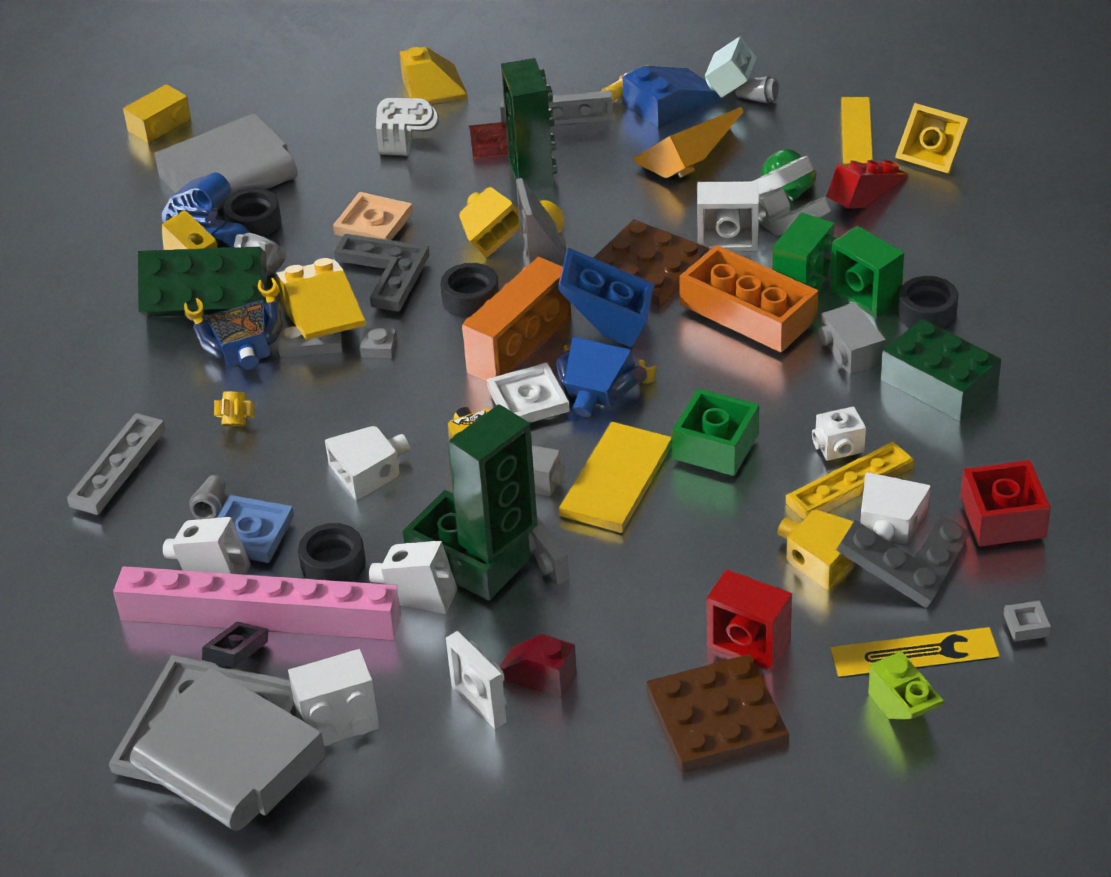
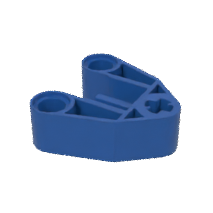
(198, 199)

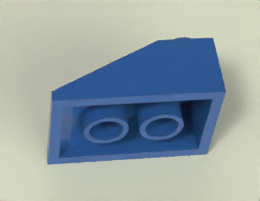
(665, 93)
(606, 296)

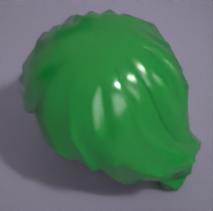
(796, 187)

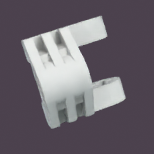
(396, 134)
(772, 200)

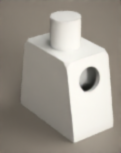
(365, 459)
(893, 506)
(208, 547)
(420, 575)

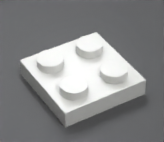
(529, 393)
(476, 679)

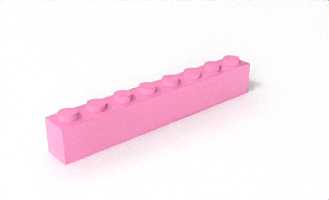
(261, 601)

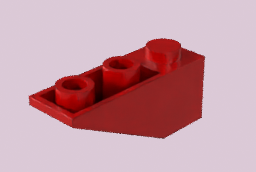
(862, 183)

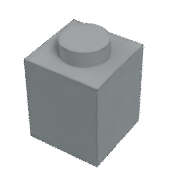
(547, 470)

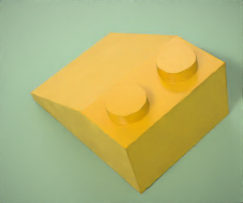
(319, 299)

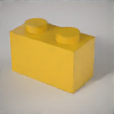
(157, 113)

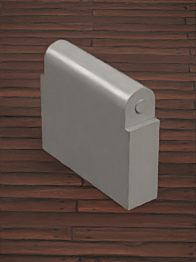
(241, 151)
(227, 750)

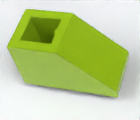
(901, 688)

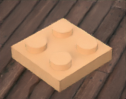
(373, 217)

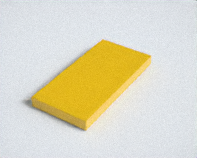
(616, 477)

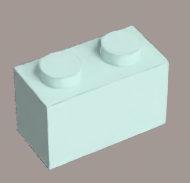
(730, 67)

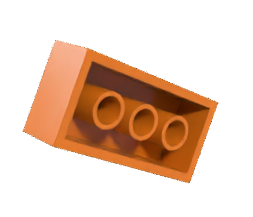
(748, 298)
(515, 321)

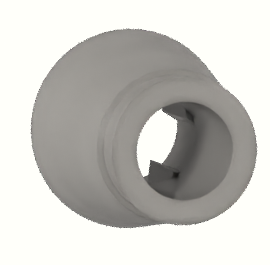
(759, 90)
(208, 499)

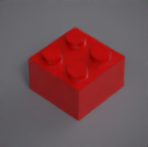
(1005, 503)
(749, 619)

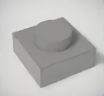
(378, 343)
(1027, 621)

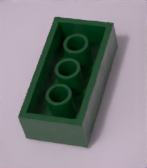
(529, 123)
(214, 275)
(493, 483)

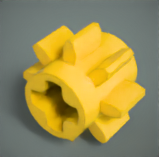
(234, 409)

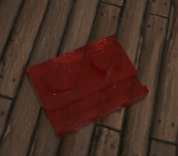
(488, 139)

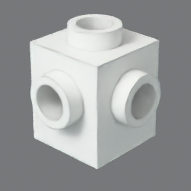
(839, 433)

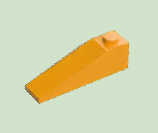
(686, 148)

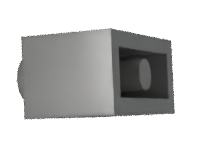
(852, 338)

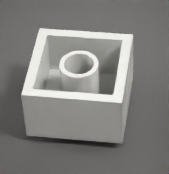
(728, 215)
(335, 696)

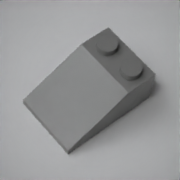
(538, 229)

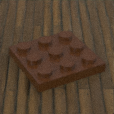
(652, 256)
(717, 712)

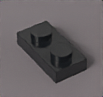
(234, 645)

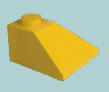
(430, 76)
(932, 138)

